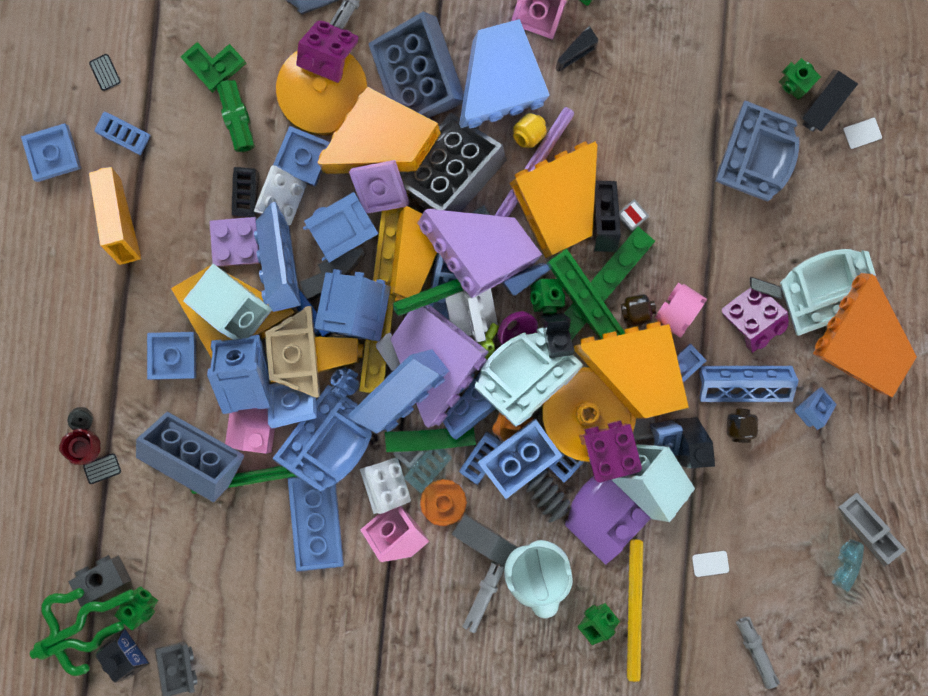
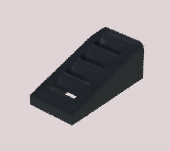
(583, 45)
(236, 191)

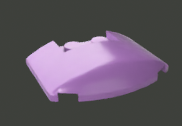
(605, 518)

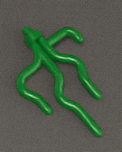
(56, 641)

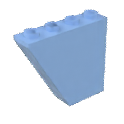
(501, 76)

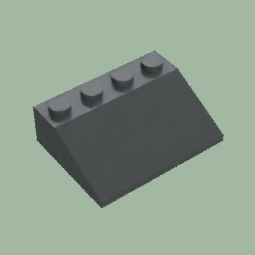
(454, 167)

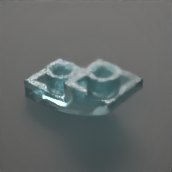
(852, 556)

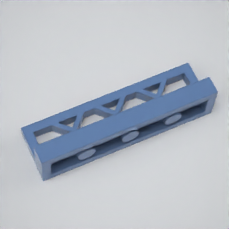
(749, 379)

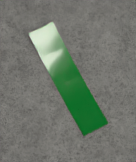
(426, 440)

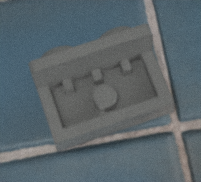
(175, 669)

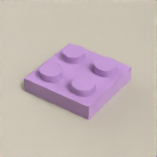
(379, 186)
(234, 242)

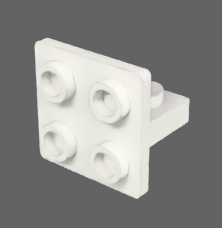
(283, 190)
(472, 314)
(385, 485)

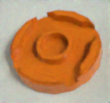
(443, 502)

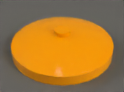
(317, 102)
(579, 406)

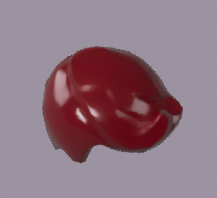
(80, 446)

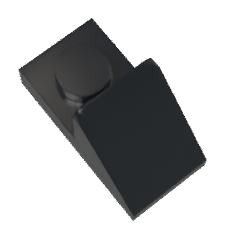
(557, 334)

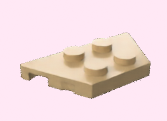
(293, 353)

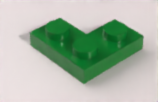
(216, 69)

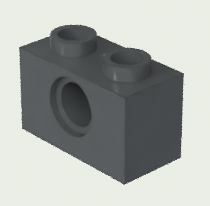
(113, 575)

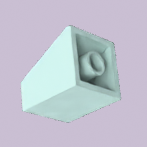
(227, 304)
(660, 485)

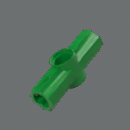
(235, 116)

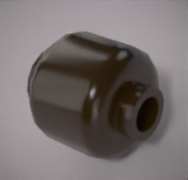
(638, 309)
(742, 426)

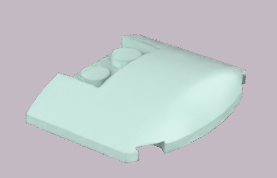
(820, 284)
(524, 376)

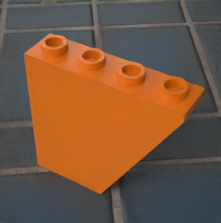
(867, 338)

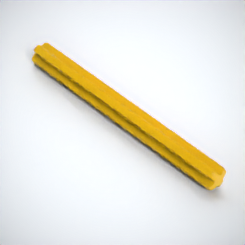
(635, 610)

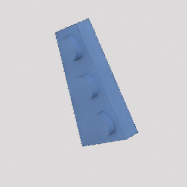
(467, 411)

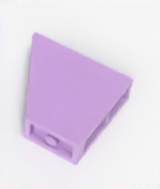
(479, 247)
(462, 355)

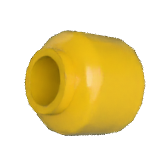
(529, 130)

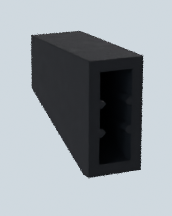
(828, 100)
(696, 446)

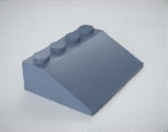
(418, 66)

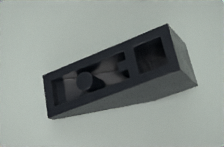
(606, 217)

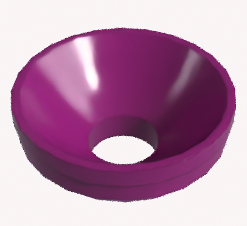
(525, 324)

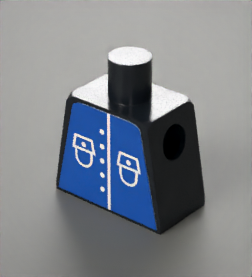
(121, 657)

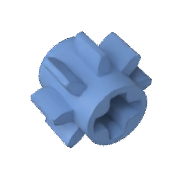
(344, 382)

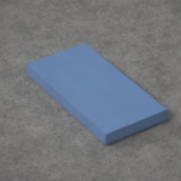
(315, 526)

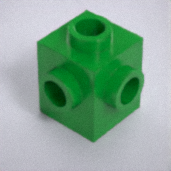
(799, 78)
(547, 296)
(138, 609)
(598, 623)

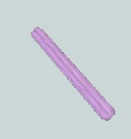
(540, 155)

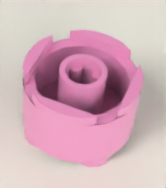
(682, 310)

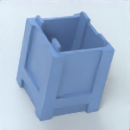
(341, 227)
(352, 305)
(239, 374)

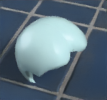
(539, 576)

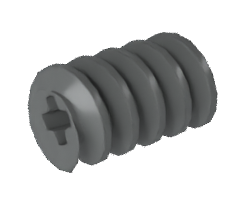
(548, 496)

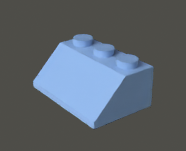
(520, 458)

